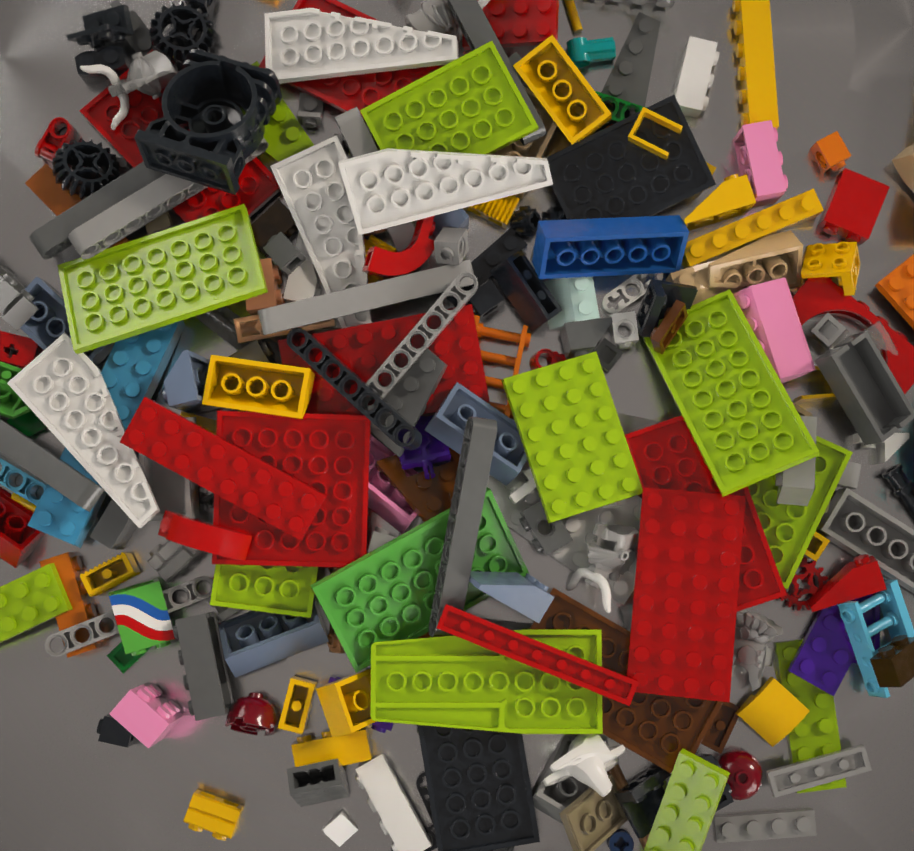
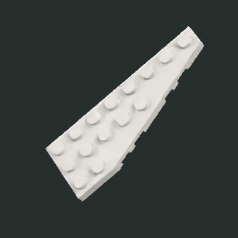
(328, 45)
(416, 184)
(325, 218)
(78, 409)

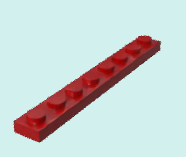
(537, 654)

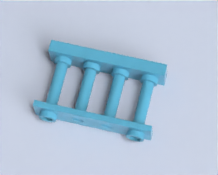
(895, 619)

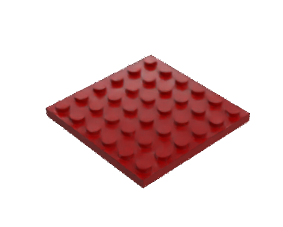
(325, 454)

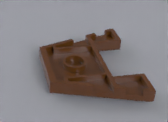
(423, 495)

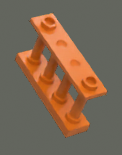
(523, 340)

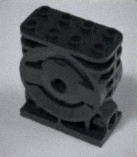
(208, 103)

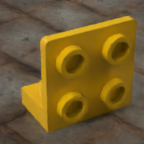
(832, 261)

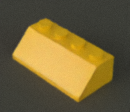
(562, 90)
(258, 386)

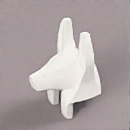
(588, 762)

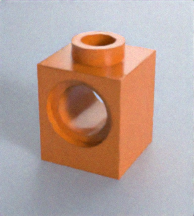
(831, 152)

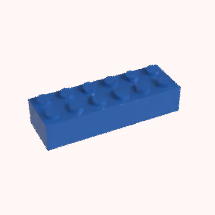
(609, 246)

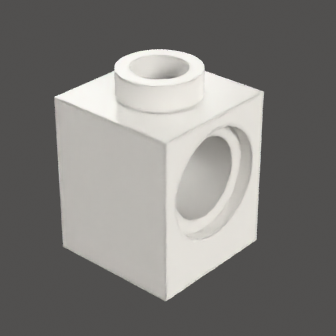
(624, 319)

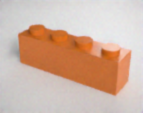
(69, 569)

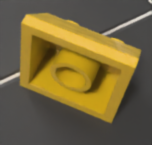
(347, 703)

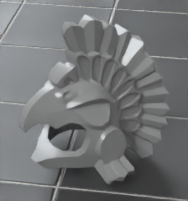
(750, 644)

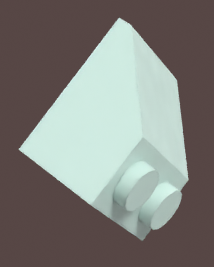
(575, 298)

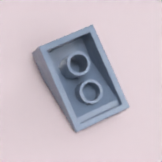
(516, 591)

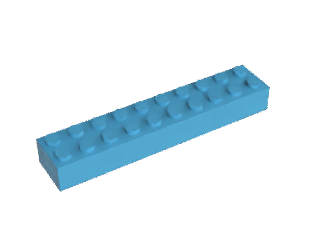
(130, 375)

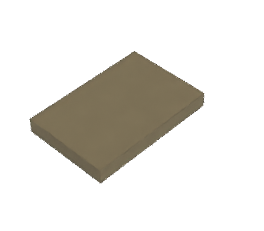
(592, 818)

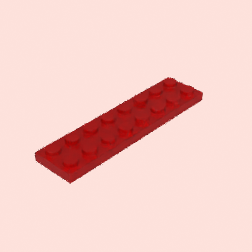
(223, 468)

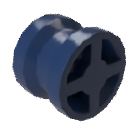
(620, 837)

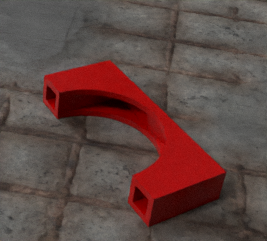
(823, 296)

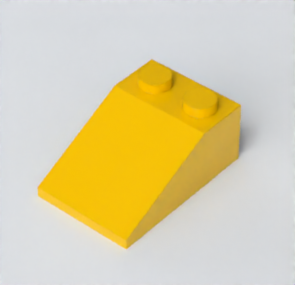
(727, 201)

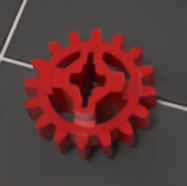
(806, 576)

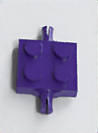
(427, 453)

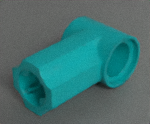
(586, 51)

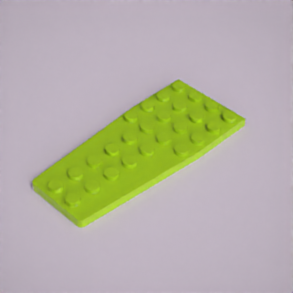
(471, 687)

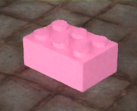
(761, 161)
(147, 714)

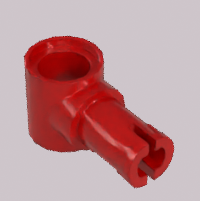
(551, 356)

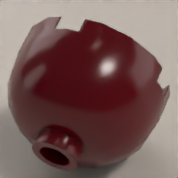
(252, 715)
(744, 771)

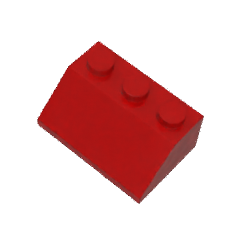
(16, 538)

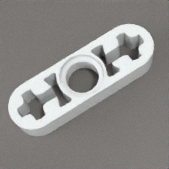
(631, 299)

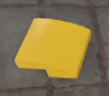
(772, 712)

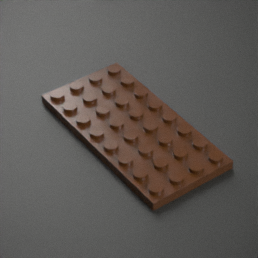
(653, 723)

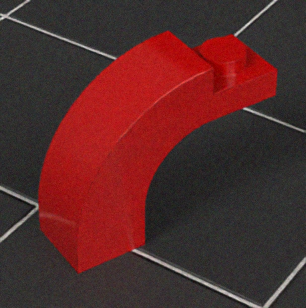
(389, 264)
(204, 536)

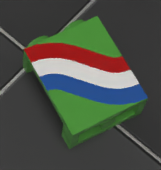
(142, 617)

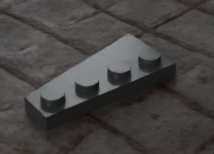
(633, 67)
(412, 394)

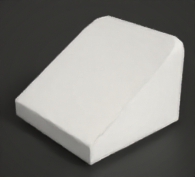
(340, 828)

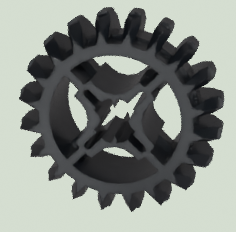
(185, 21)
(85, 161)

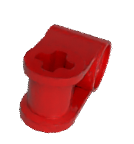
(52, 141)

